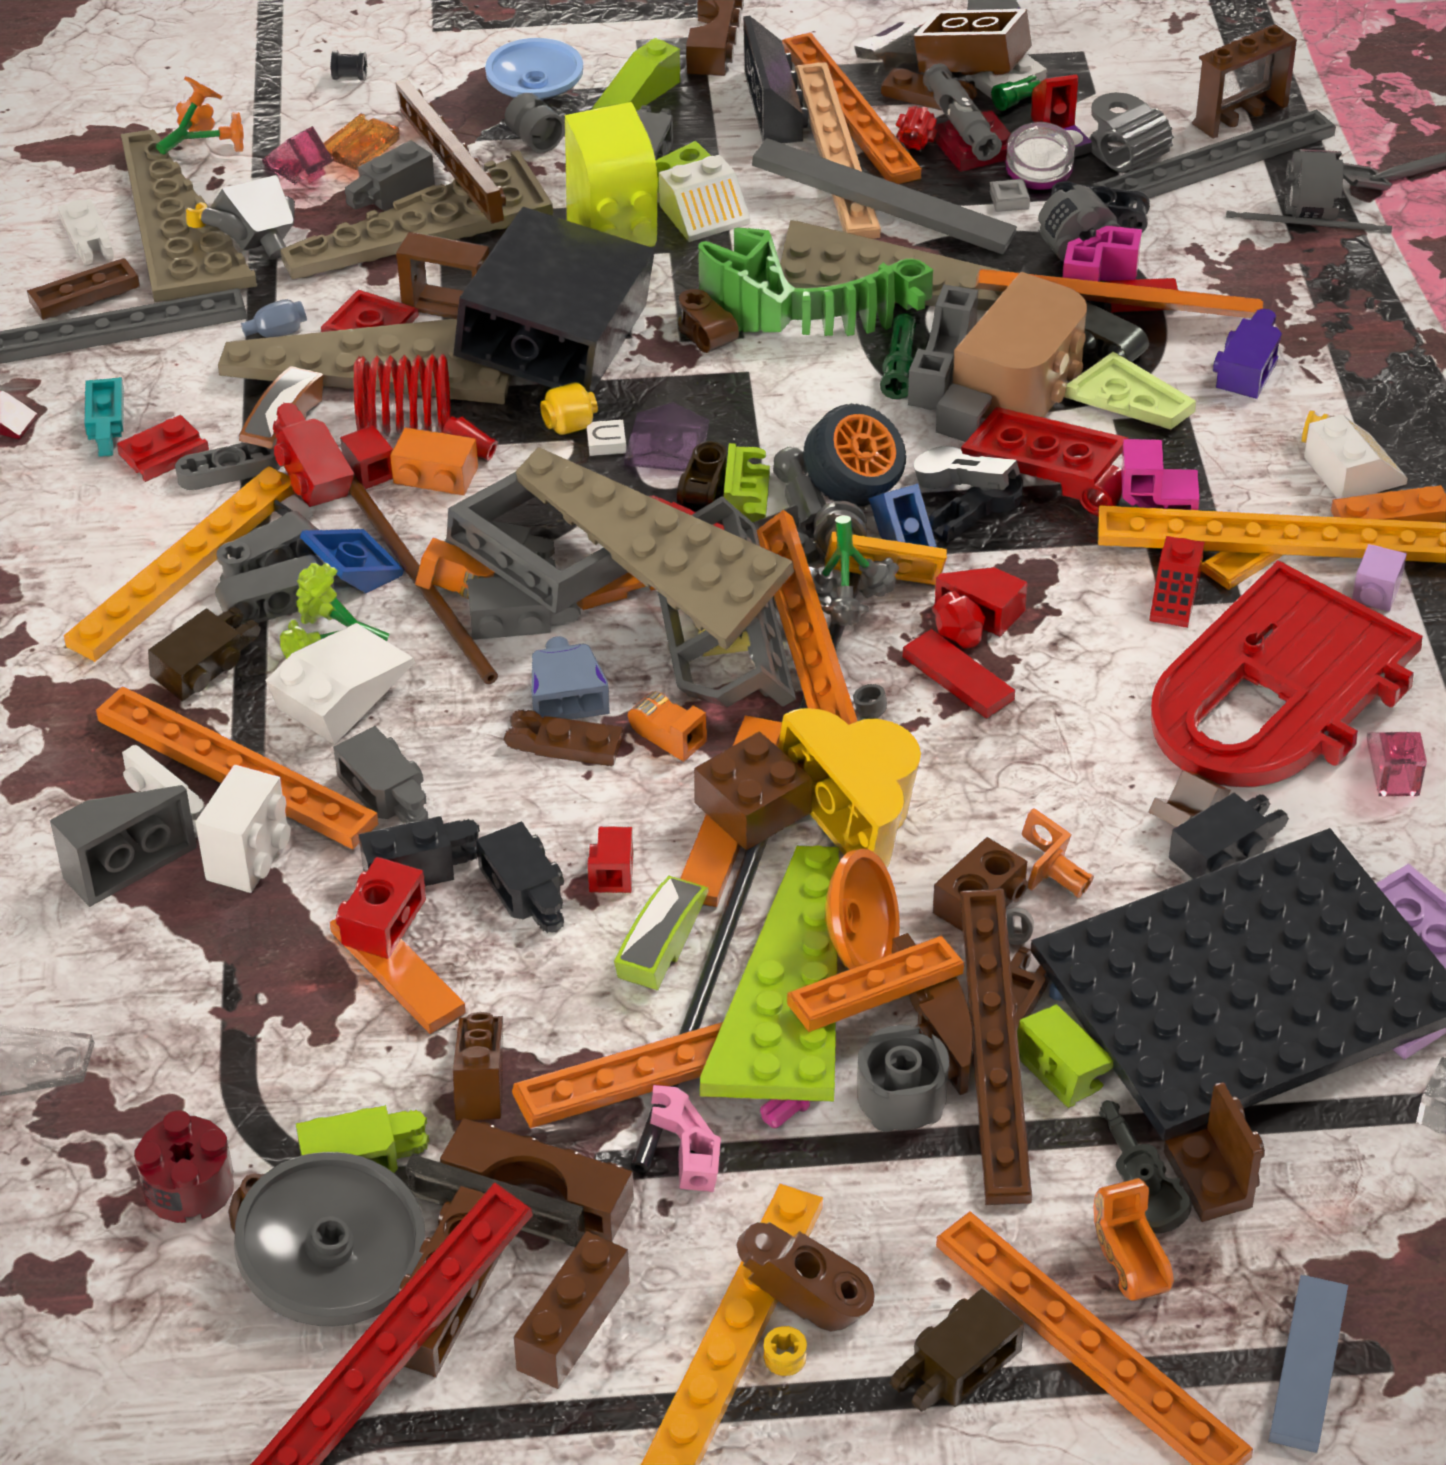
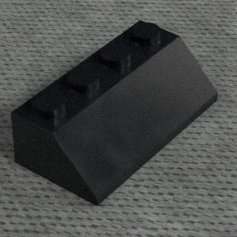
(772, 85)

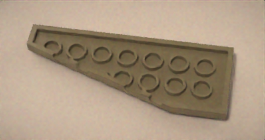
(336, 351)

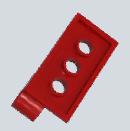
(1048, 451)

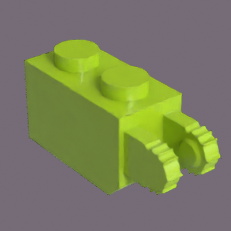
(367, 1134)

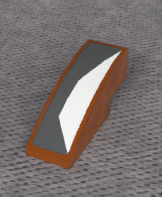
(292, 386)

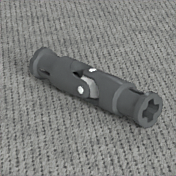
(962, 112)

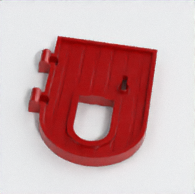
(1317, 659)

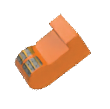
(449, 568)
(669, 725)

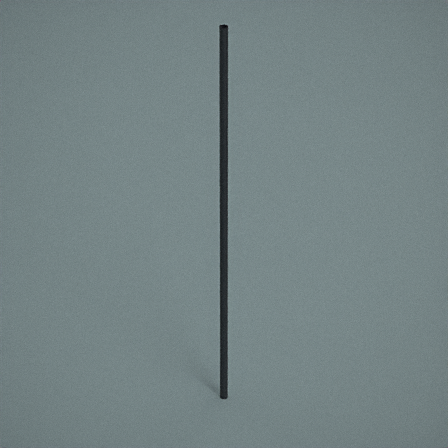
(720, 946)

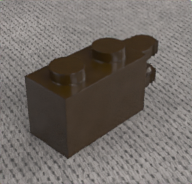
(200, 651)
(961, 1351)

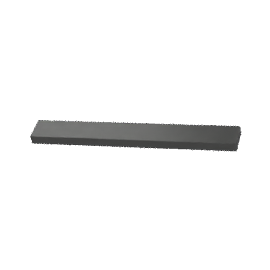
(1225, 155)
(884, 196)
(121, 325)

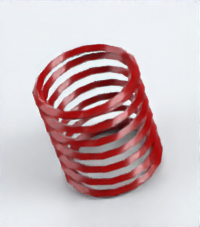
(366, 387)

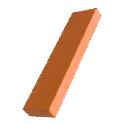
(875, 983)
(412, 984)

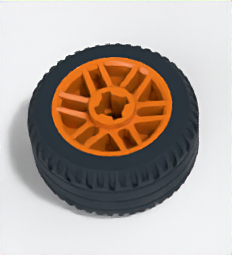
(854, 454)

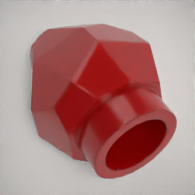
(959, 619)

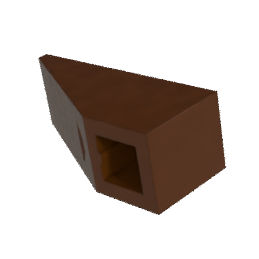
(478, 1067)

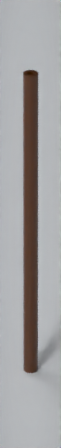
(431, 595)

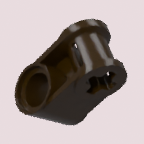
(704, 475)

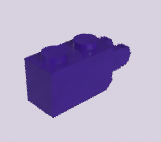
(1249, 355)

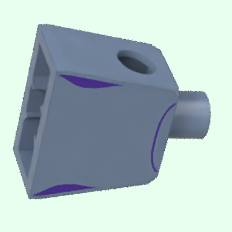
(568, 681)

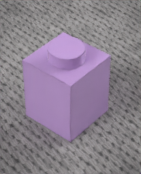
(1379, 577)

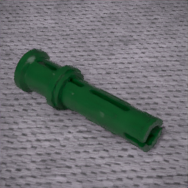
(898, 362)

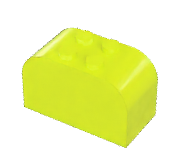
(611, 173)

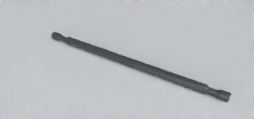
(1308, 221)

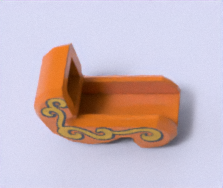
(1130, 1241)

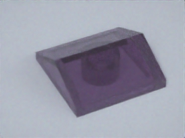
(665, 437)

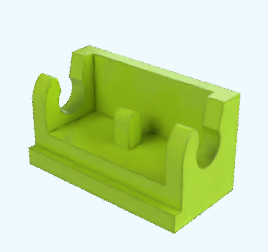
(747, 483)
(1062, 1055)

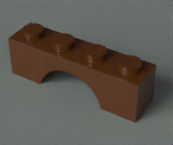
(713, 44)
(597, 1186)

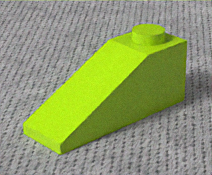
(644, 76)

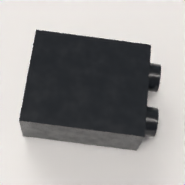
(553, 301)

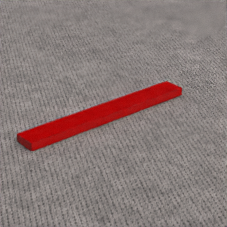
(398, 1331)

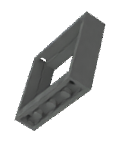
(555, 589)

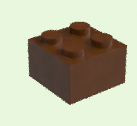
(753, 790)

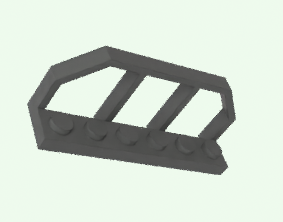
(765, 639)

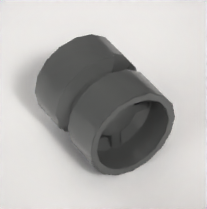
(534, 122)

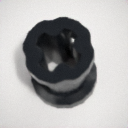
(348, 65)

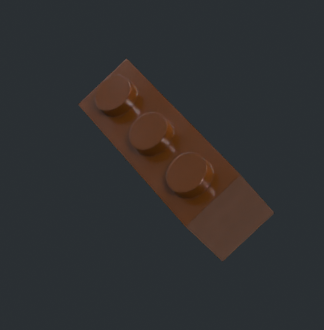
(571, 1310)

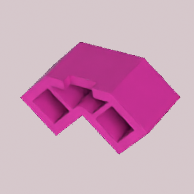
(1106, 257)
(1151, 485)

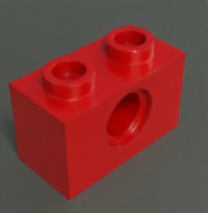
(381, 907)

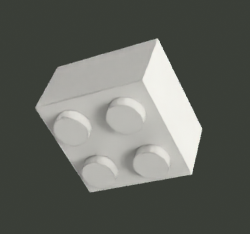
(243, 828)

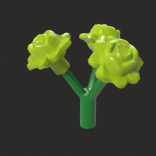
(315, 601)

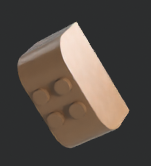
(1025, 347)

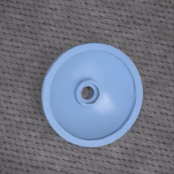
(534, 67)

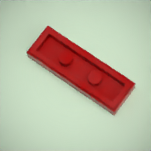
(958, 673)

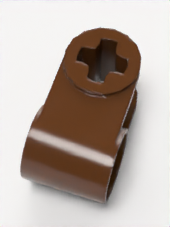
(705, 321)

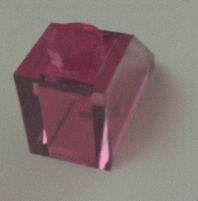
(300, 158)
(1397, 762)

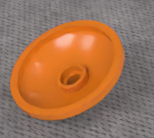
(861, 909)

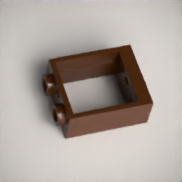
(411, 260)

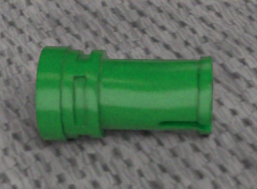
(1010, 93)

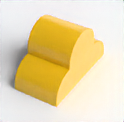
(858, 775)

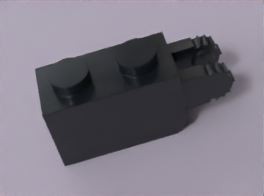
(522, 875)

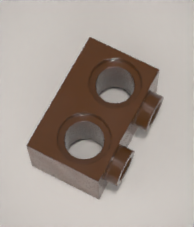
(983, 868)

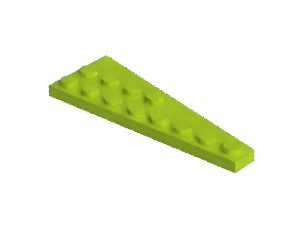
(761, 1042)

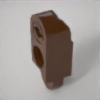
(831, 1288)

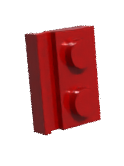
(161, 446)

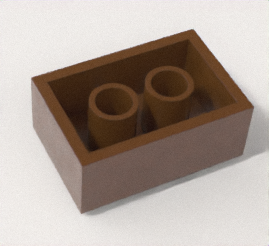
(974, 40)

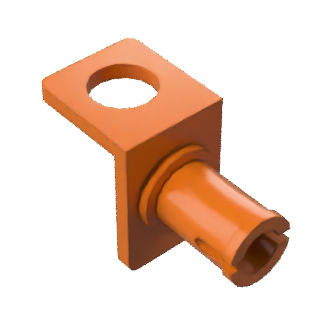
(1053, 861)

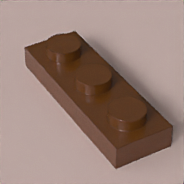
(83, 288)

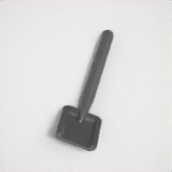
(1370, 178)

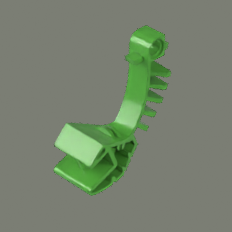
(760, 298)

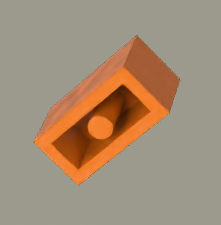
(434, 461)

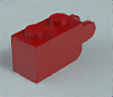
(310, 457)

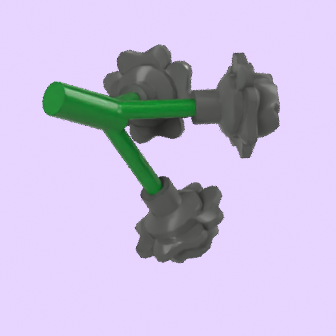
(876, 578)

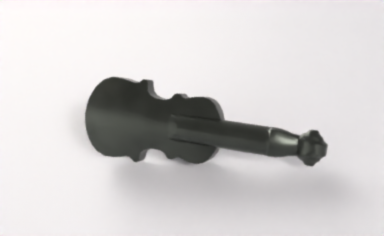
(1167, 1199)

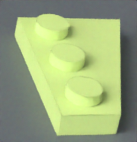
(1130, 391)

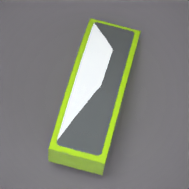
(660, 932)

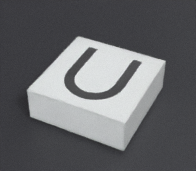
(606, 437)

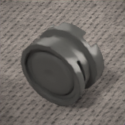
(825, 523)

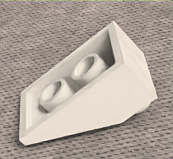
(337, 680)

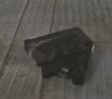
(892, 45)

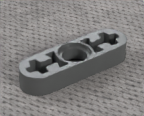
(194, 470)

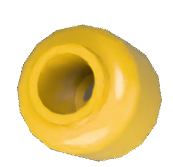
(568, 408)

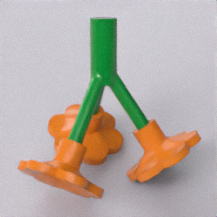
(198, 119)

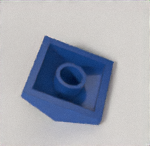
(354, 556)

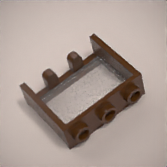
(1242, 75)

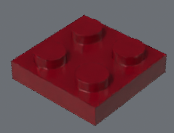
(961, 153)

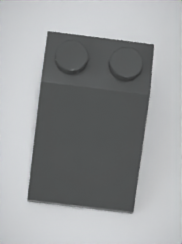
(121, 839)

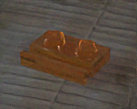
(361, 141)

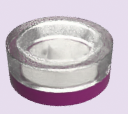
(1040, 155)

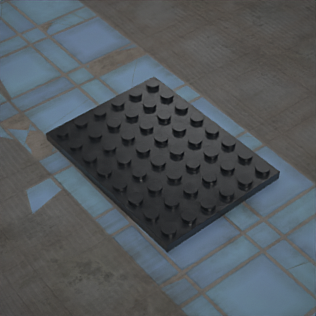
(1247, 980)

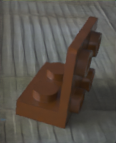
(1220, 1162)

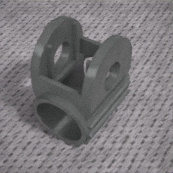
(1140, 129)

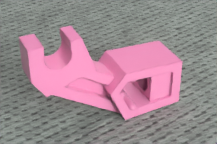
(680, 1116)

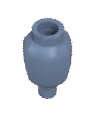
(276, 319)

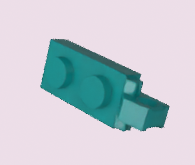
(104, 412)

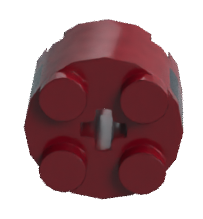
(184, 1167)

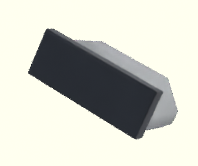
(292, 504)

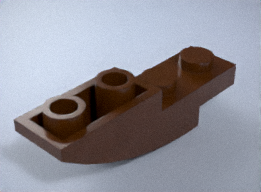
(945, 1015)

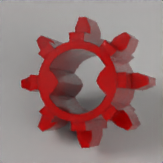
(916, 128)

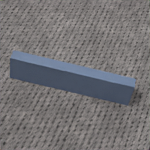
(1308, 1364)

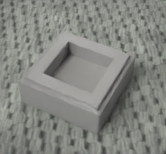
(1009, 195)

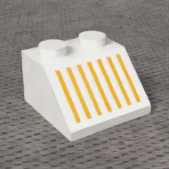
(703, 198)
(1350, 459)

